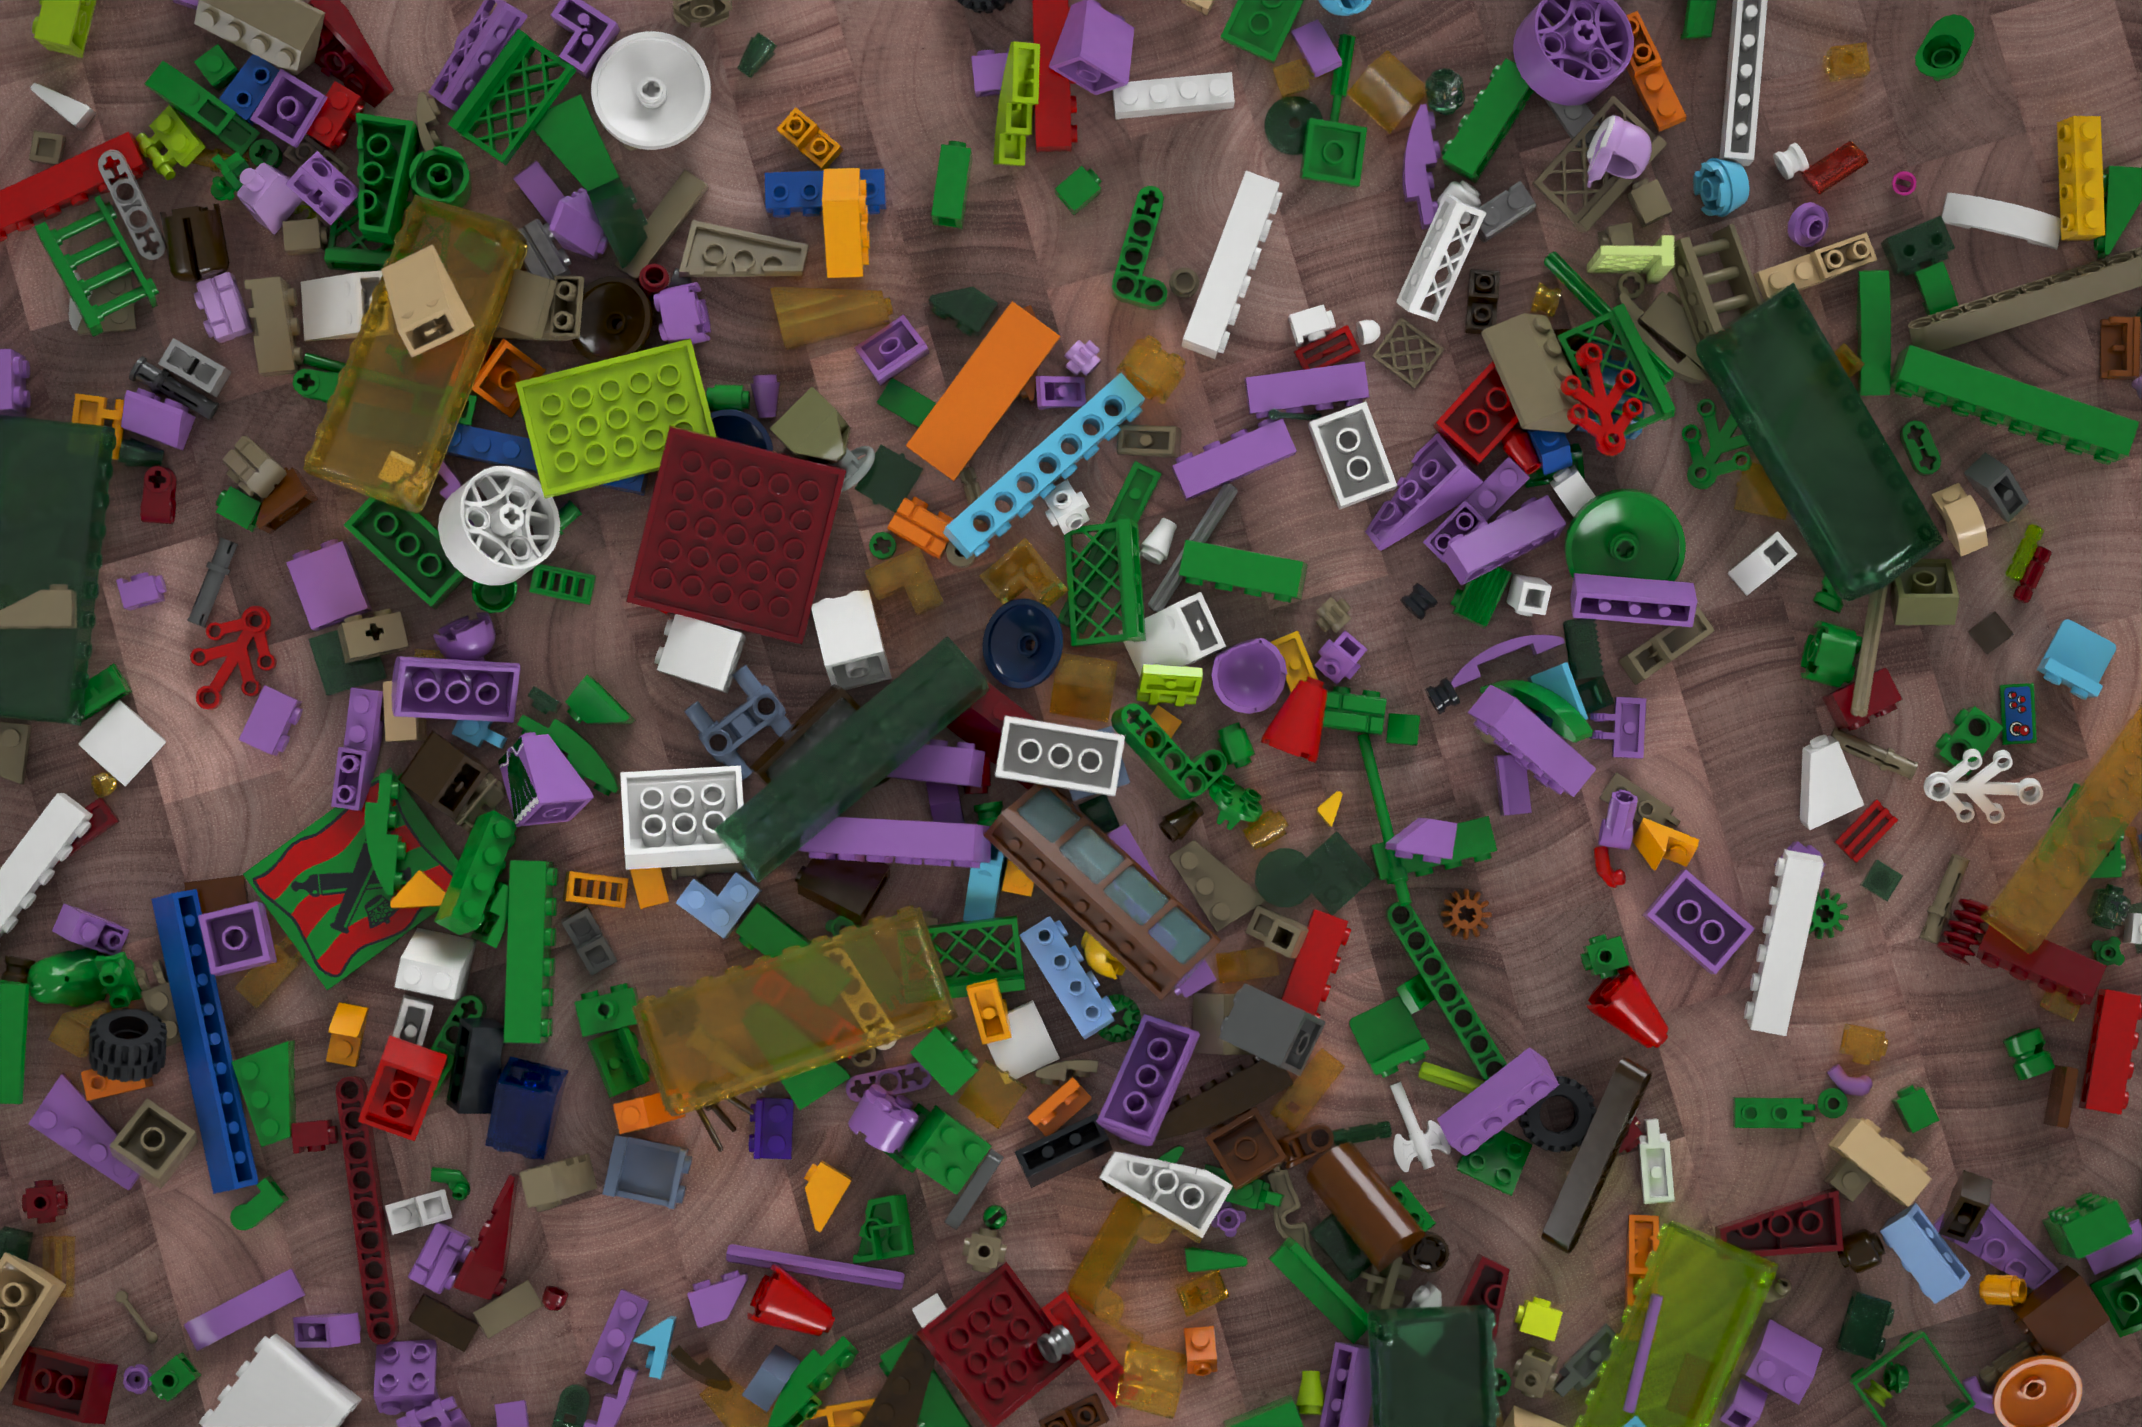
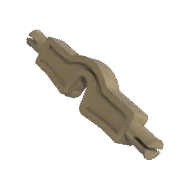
(1282, 1184)

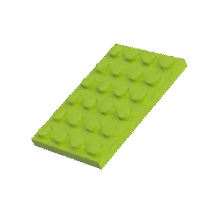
(612, 416)

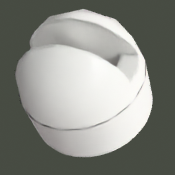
(1367, 331)

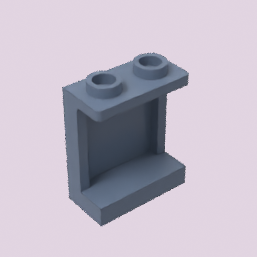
(647, 1171)

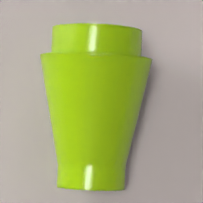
(1310, 1395)

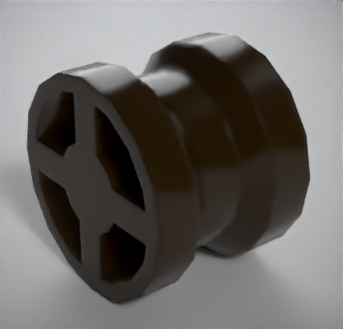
(17, 969)

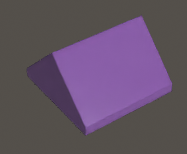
(892, 350)

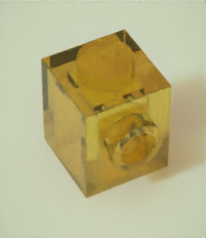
(1847, 62)
(1863, 1043)

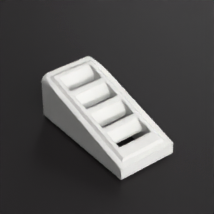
(72, 110)

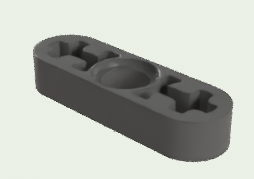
(973, 1189)

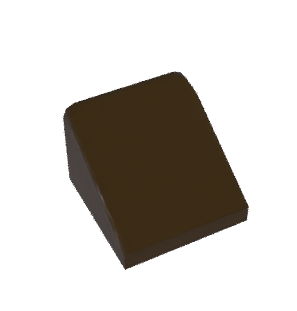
(1990, 632)

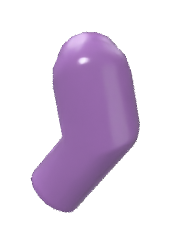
(1850, 1085)
(1982, 1400)

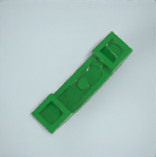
(1566, 719)

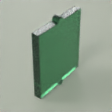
(889, 479)

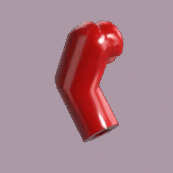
(1605, 871)

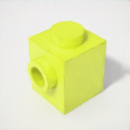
(1538, 1318)

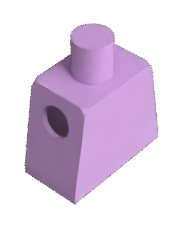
(268, 196)

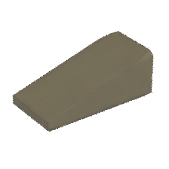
(1149, 441)

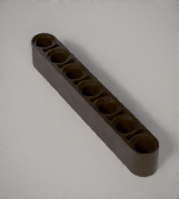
(1596, 1155)

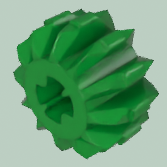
(1833, 918)

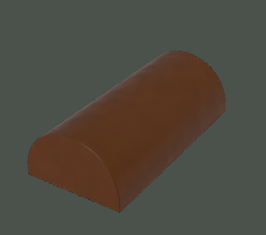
(1364, 1205)

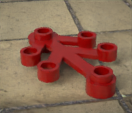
(1600, 402)
(236, 654)

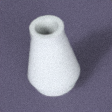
(1158, 543)

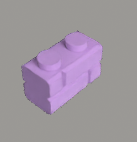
(223, 308)

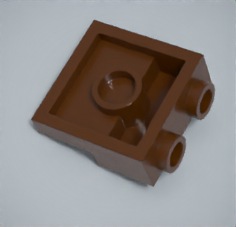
(1245, 1148)

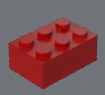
(1479, 417)

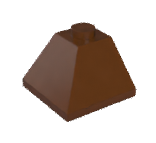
(285, 501)

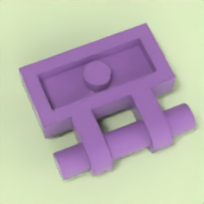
(438, 1408)

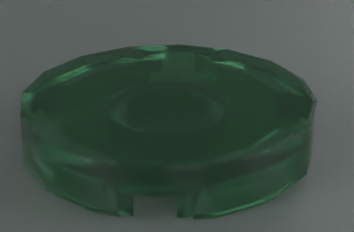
(1284, 877)

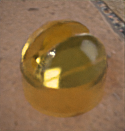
(103, 784)

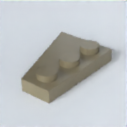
(1214, 886)

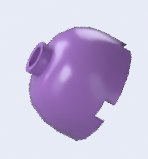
(467, 638)

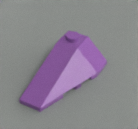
(1430, 489)

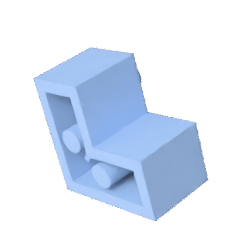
(719, 911)

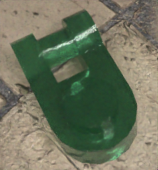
(573, 1401)

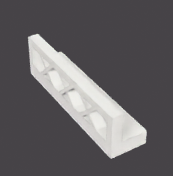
(1431, 257)

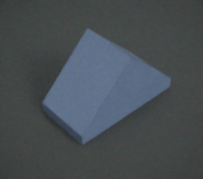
(771, 1378)

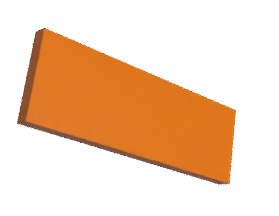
(983, 391)

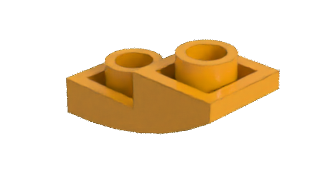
(809, 139)
(649, 886)

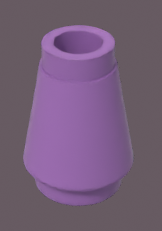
(765, 393)

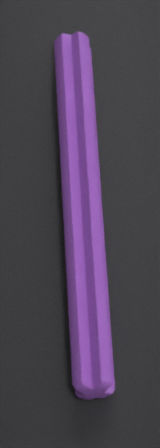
(815, 1266)

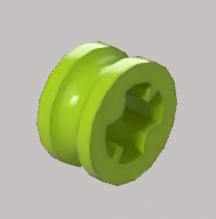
(1877, 1393)

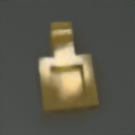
(1293, 77)

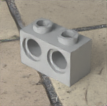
(195, 367)

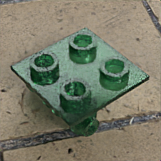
(1338, 873)

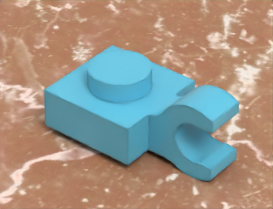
(478, 731)

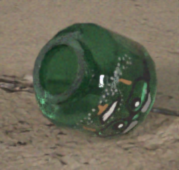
(1444, 91)
(2108, 907)

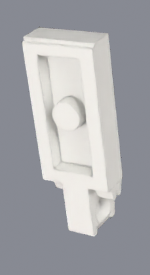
(1655, 1165)

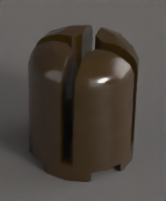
(195, 243)

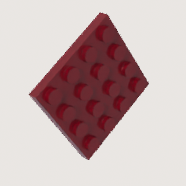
(991, 1346)

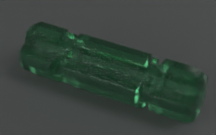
(1362, 1133)

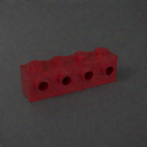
(2048, 965)

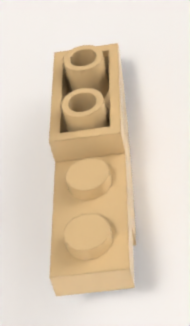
(1817, 266)

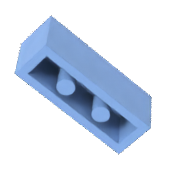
(1924, 1253)

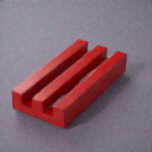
(1349, 341)
(1884, 812)

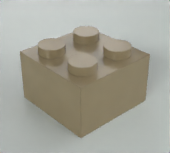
(153, 1143)

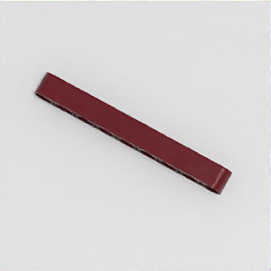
(364, 1224)

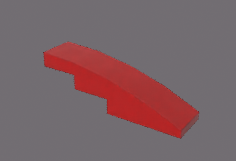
(1089, 1346)

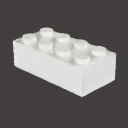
(1060, 756)

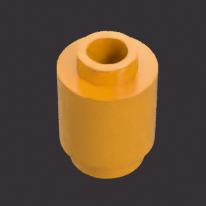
(2003, 1290)

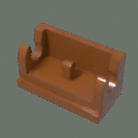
(2119, 348)

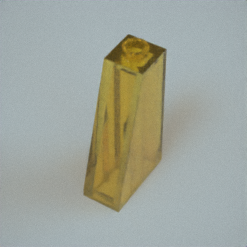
(824, 314)

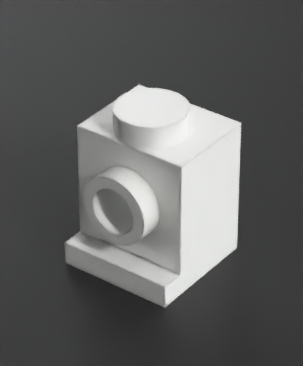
(1311, 324)

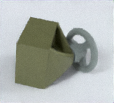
(820, 434)

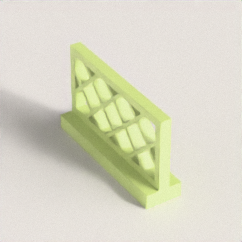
(1649, 260)

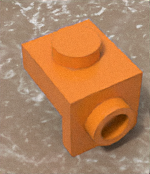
(1200, 1350)

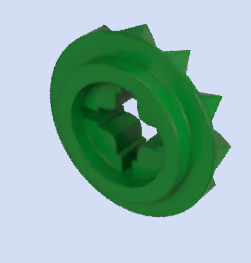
(1132, 1020)

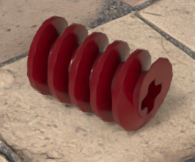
(1964, 930)

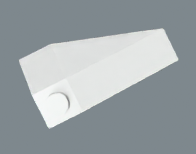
(1174, 1190)

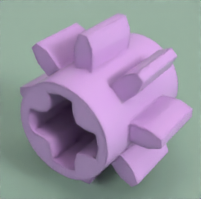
(1082, 358)

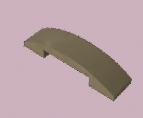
(1684, 370)

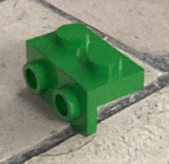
(619, 1061)

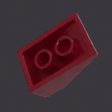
(65, 1385)

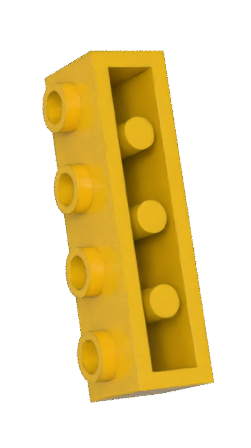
(2081, 178)

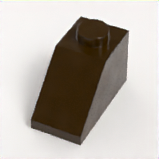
(1966, 1206)

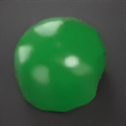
(494, 597)

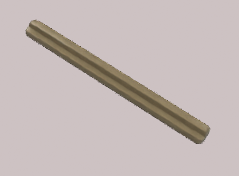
(1868, 652)

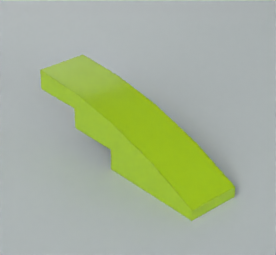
(1015, 104)

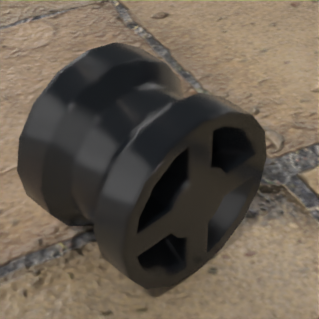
(1419, 601)
(1442, 695)

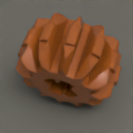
(1468, 904)

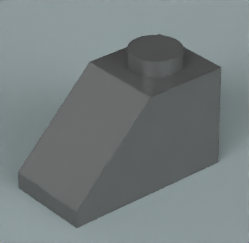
(1997, 486)

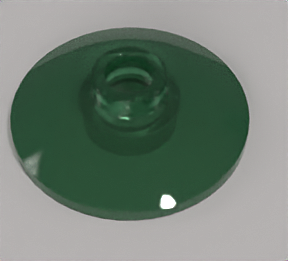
(1277, 127)

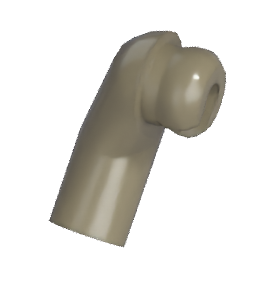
(1779, 1289)

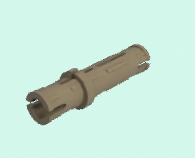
(1877, 755)
(1944, 899)

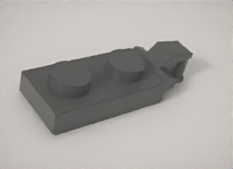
(1585, 1363)

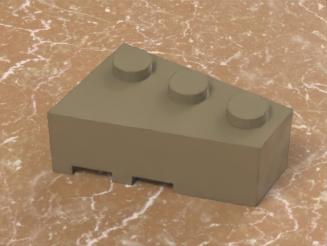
(274, 326)
(558, 1180)

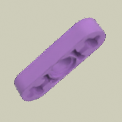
(909, 1069)

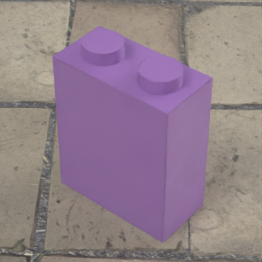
(328, 584)

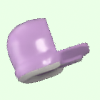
(1618, 149)

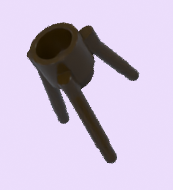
(723, 1117)

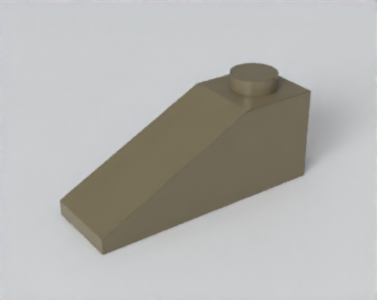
(43, 610)

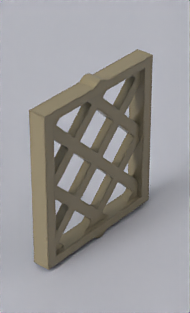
(1389, 339)

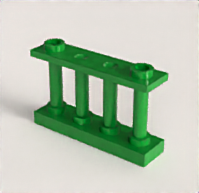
(81, 289)

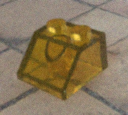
(1083, 687)

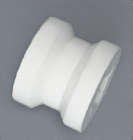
(1791, 161)

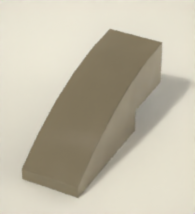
(1664, 648)

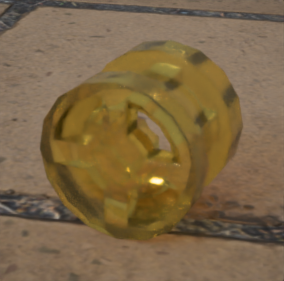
(1546, 300)

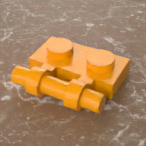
(92, 410)

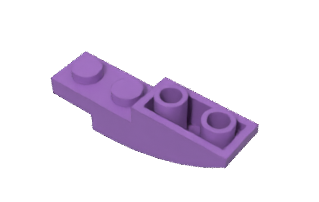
(1420, 155)
(1478, 506)
(361, 749)

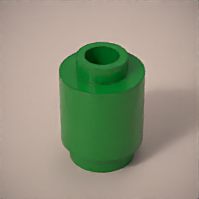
(727, 397)
(1236, 745)

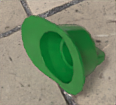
(1945, 47)

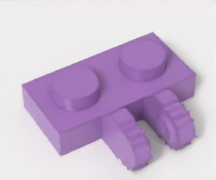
(1627, 727)

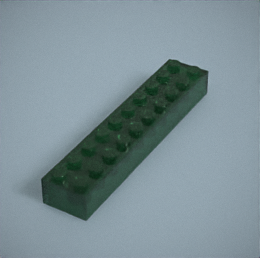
(852, 759)

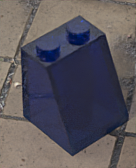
(526, 1108)

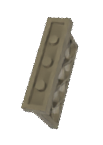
(1611, 187)

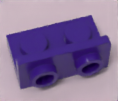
(772, 1128)

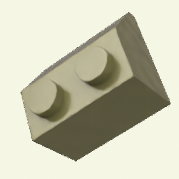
(1925, 594)

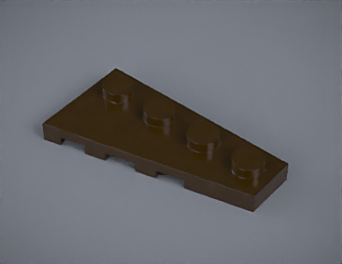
(904, 1390)

